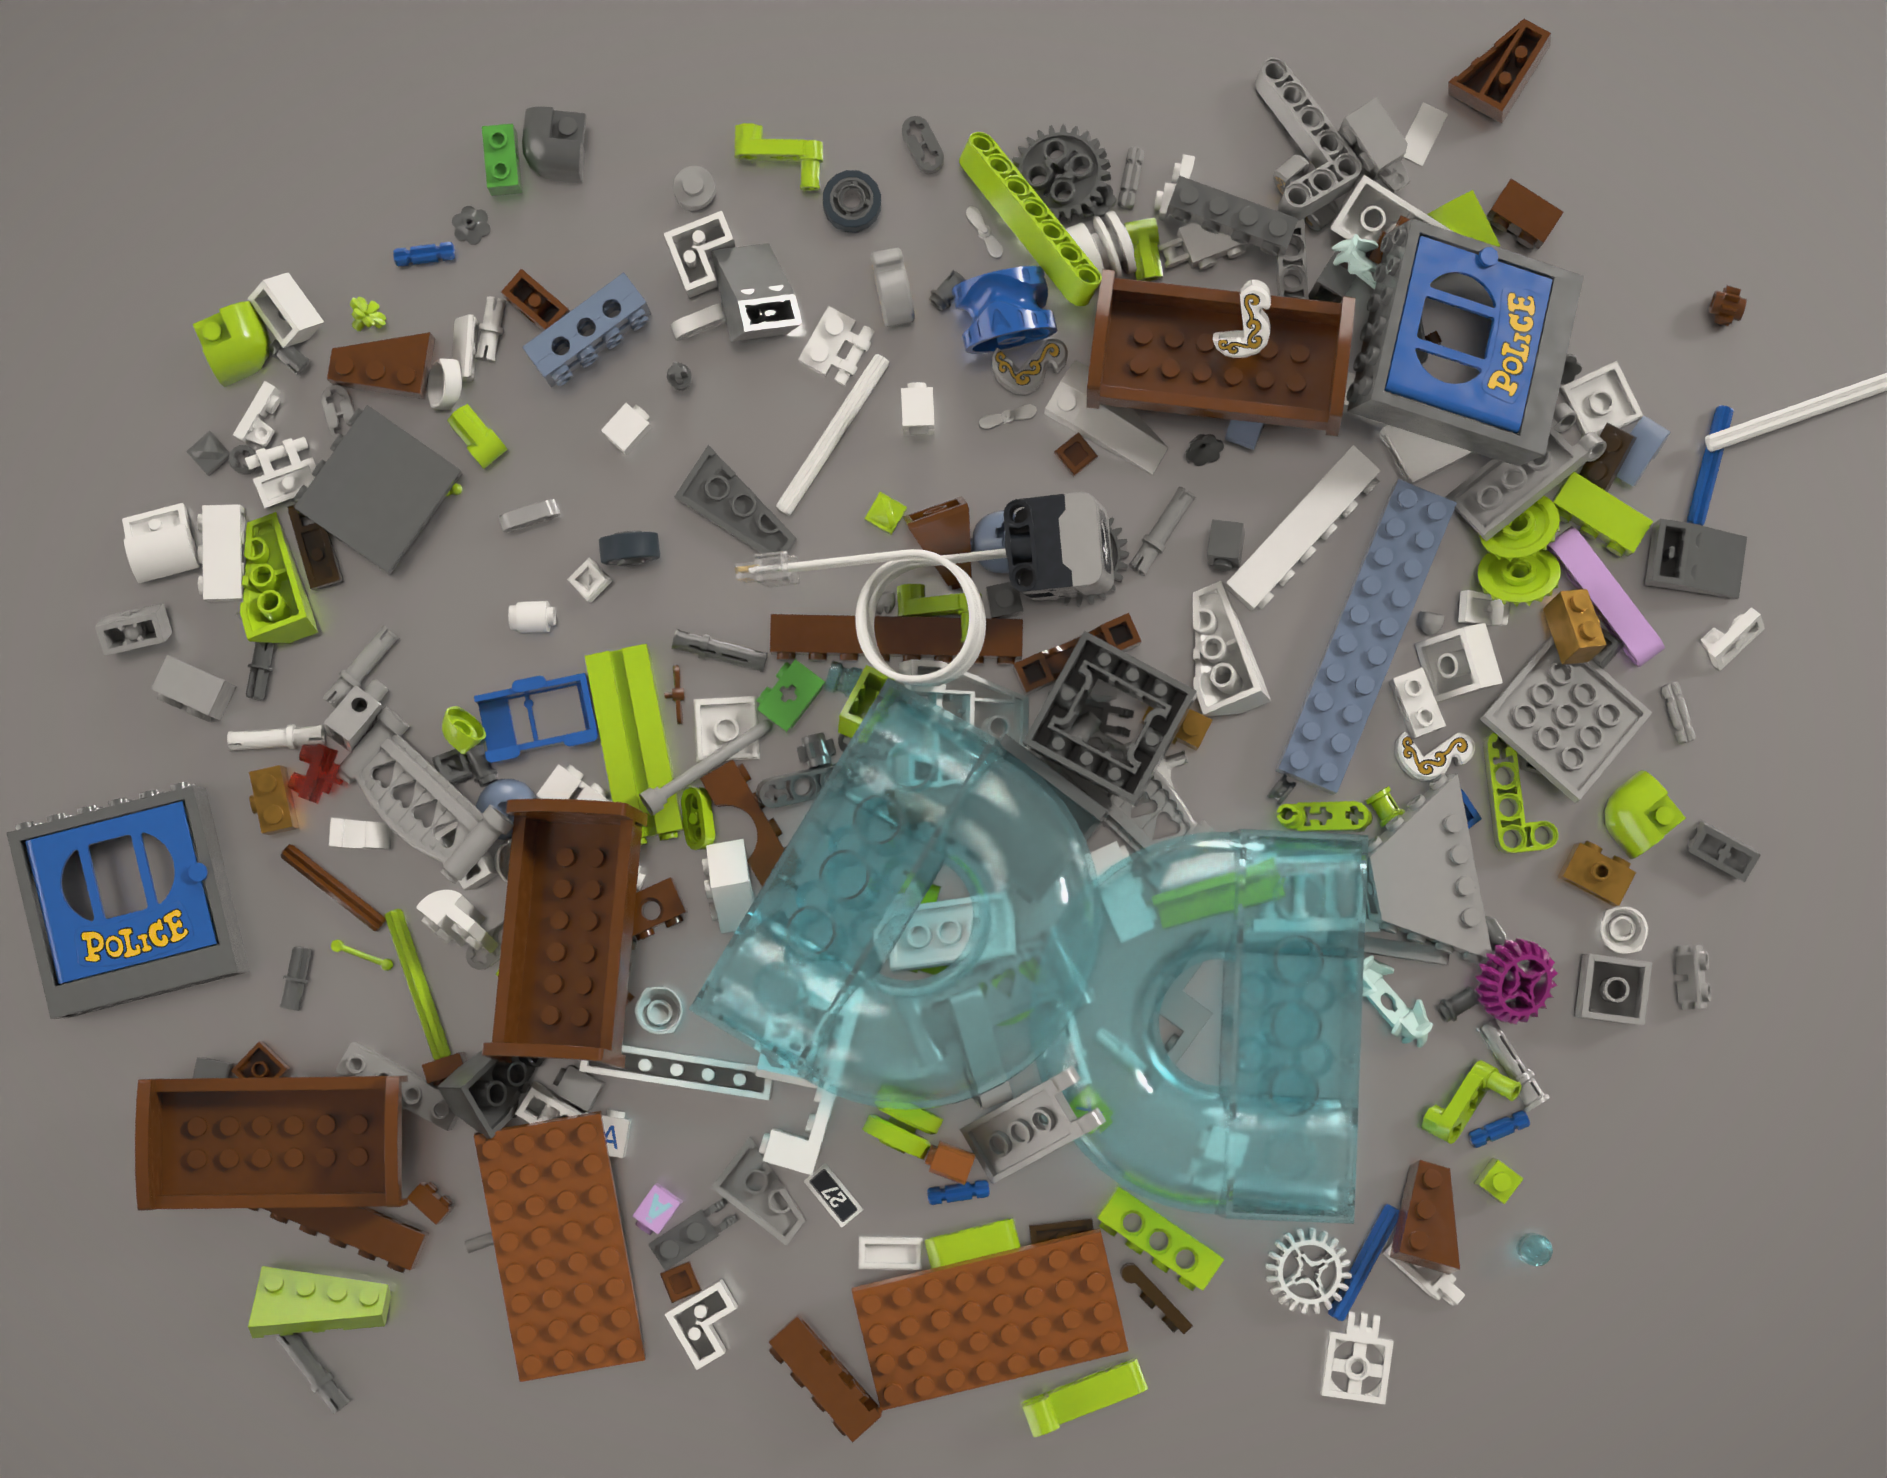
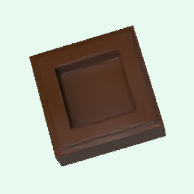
(1076, 454)
(680, 1281)

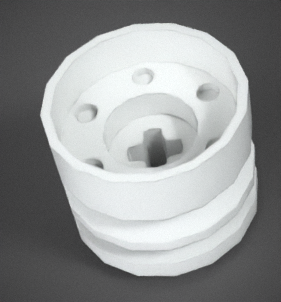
(1107, 245)

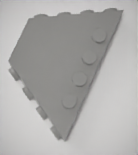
(1427, 876)

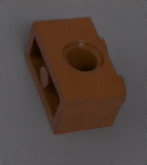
(534, 300)
(671, 908)

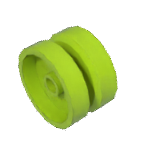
(901, 1128)

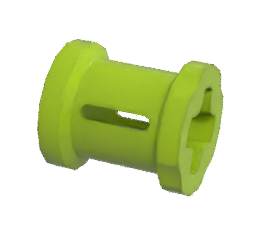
(1384, 805)

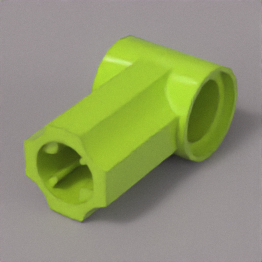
(1145, 242)
(480, 440)

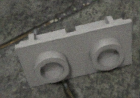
(1694, 965)

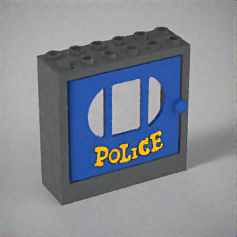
(1522, 356)
(77, 948)

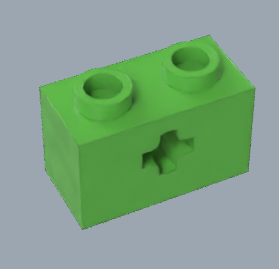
(502, 159)
(788, 713)

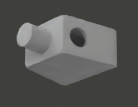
(349, 726)

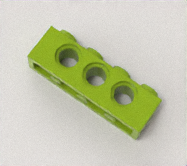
(1204, 1262)

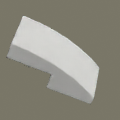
(1163, 197)

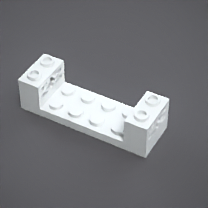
(795, 1150)

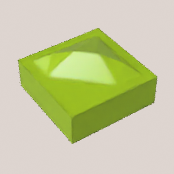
(885, 513)

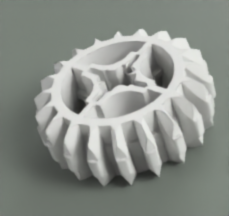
(1295, 1278)

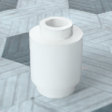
(532, 617)

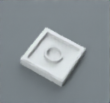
(1601, 399)
(721, 722)

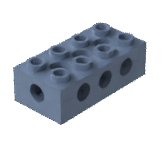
(591, 314)

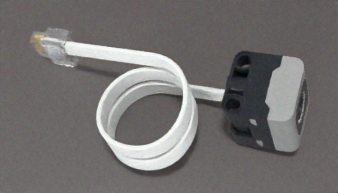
(1052, 547)

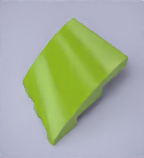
(1466, 218)

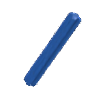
(1709, 470)
(1365, 1261)

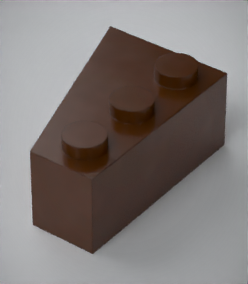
(1503, 71)
(385, 366)
(1426, 1220)

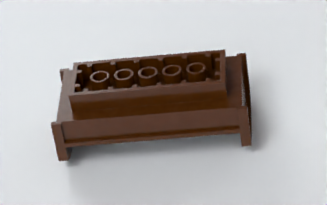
(1160, 355)
(567, 930)
(269, 1142)

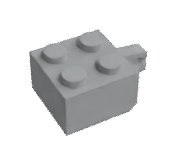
(1376, 144)

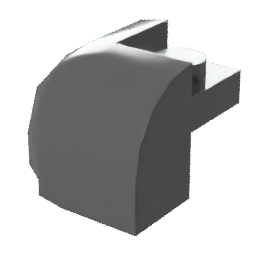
(554, 143)

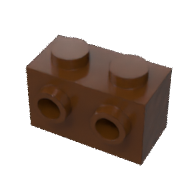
(1524, 214)

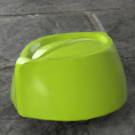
(462, 729)

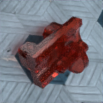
(319, 775)

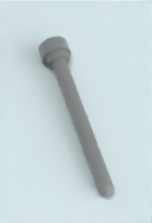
(655, 798)

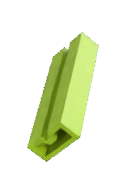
(633, 733)

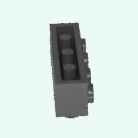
(1232, 216)

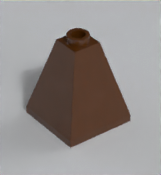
(945, 532)

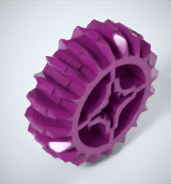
(1526, 982)

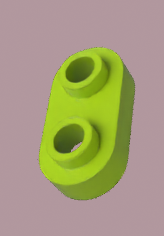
(697, 818)

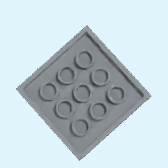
(1566, 719)

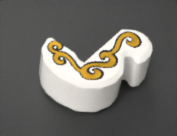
(1255, 323)
(1426, 768)

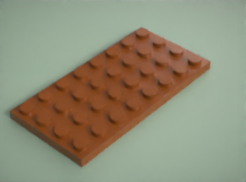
(560, 1246)
(990, 1319)

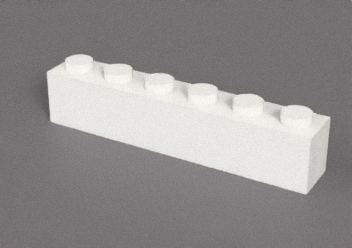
(1302, 528)
(686, 1072)

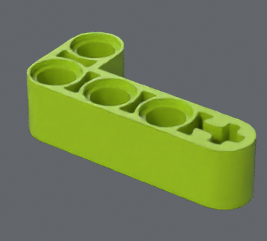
(1513, 793)
(1083, 1396)

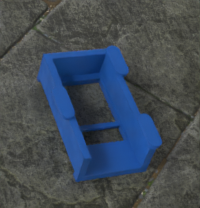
(498, 721)

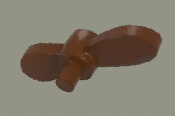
(677, 694)

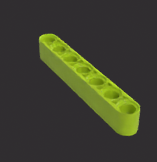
(1030, 219)

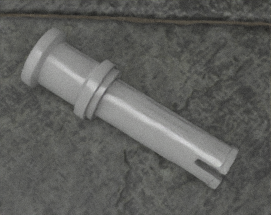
(1514, 1068)

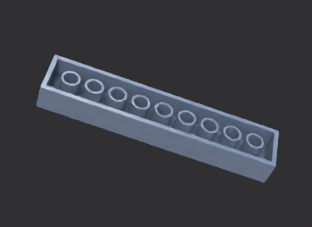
(1366, 637)

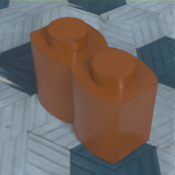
(950, 1162)

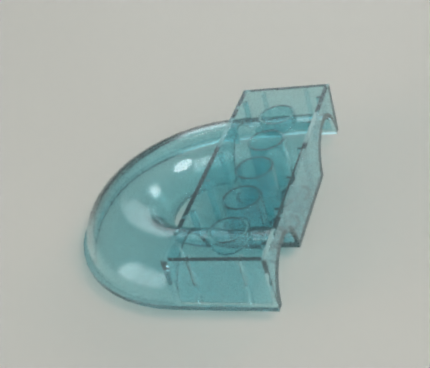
(1292, 948)
(810, 950)

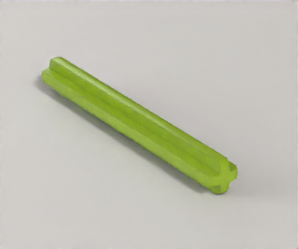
(417, 984)

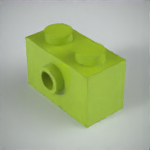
(860, 700)

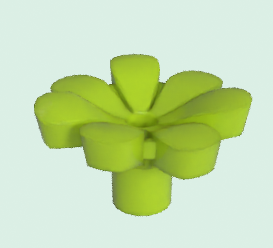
(366, 314)

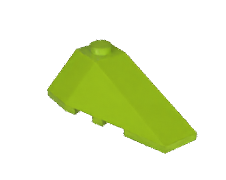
(273, 595)

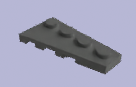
(726, 501)

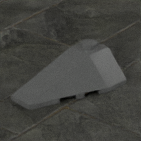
(487, 1090)

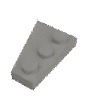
(759, 1193)

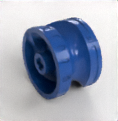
(1005, 309)

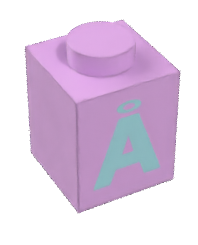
(656, 1210)

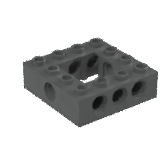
(1097, 660)

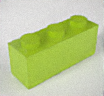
(1601, 515)

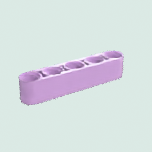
(1607, 596)

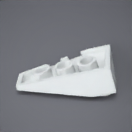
(1372, 209)
(1110, 427)

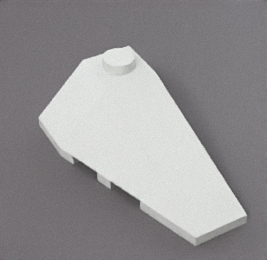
(1224, 664)

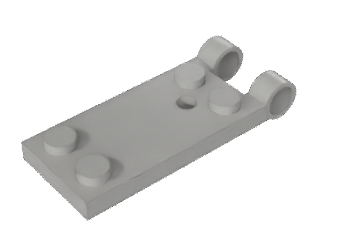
(1504, 491)
(1018, 1134)

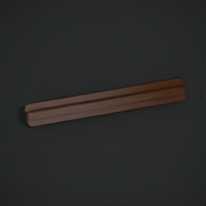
(333, 887)

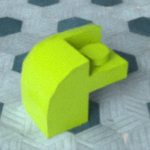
(234, 342)
(1640, 814)

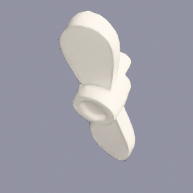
(984, 232)
(1008, 416)

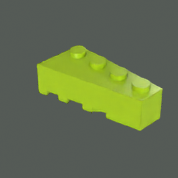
(315, 1302)

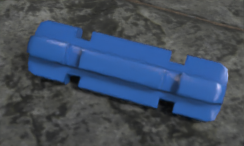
(424, 254)
(1499, 1129)
(958, 1192)

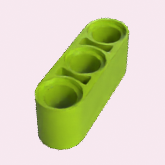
(972, 1243)

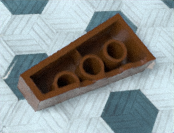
(825, 1377)

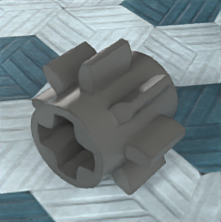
(816, 750)

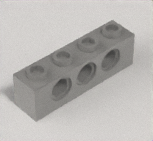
(417, 1095)

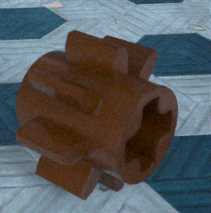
(1727, 305)

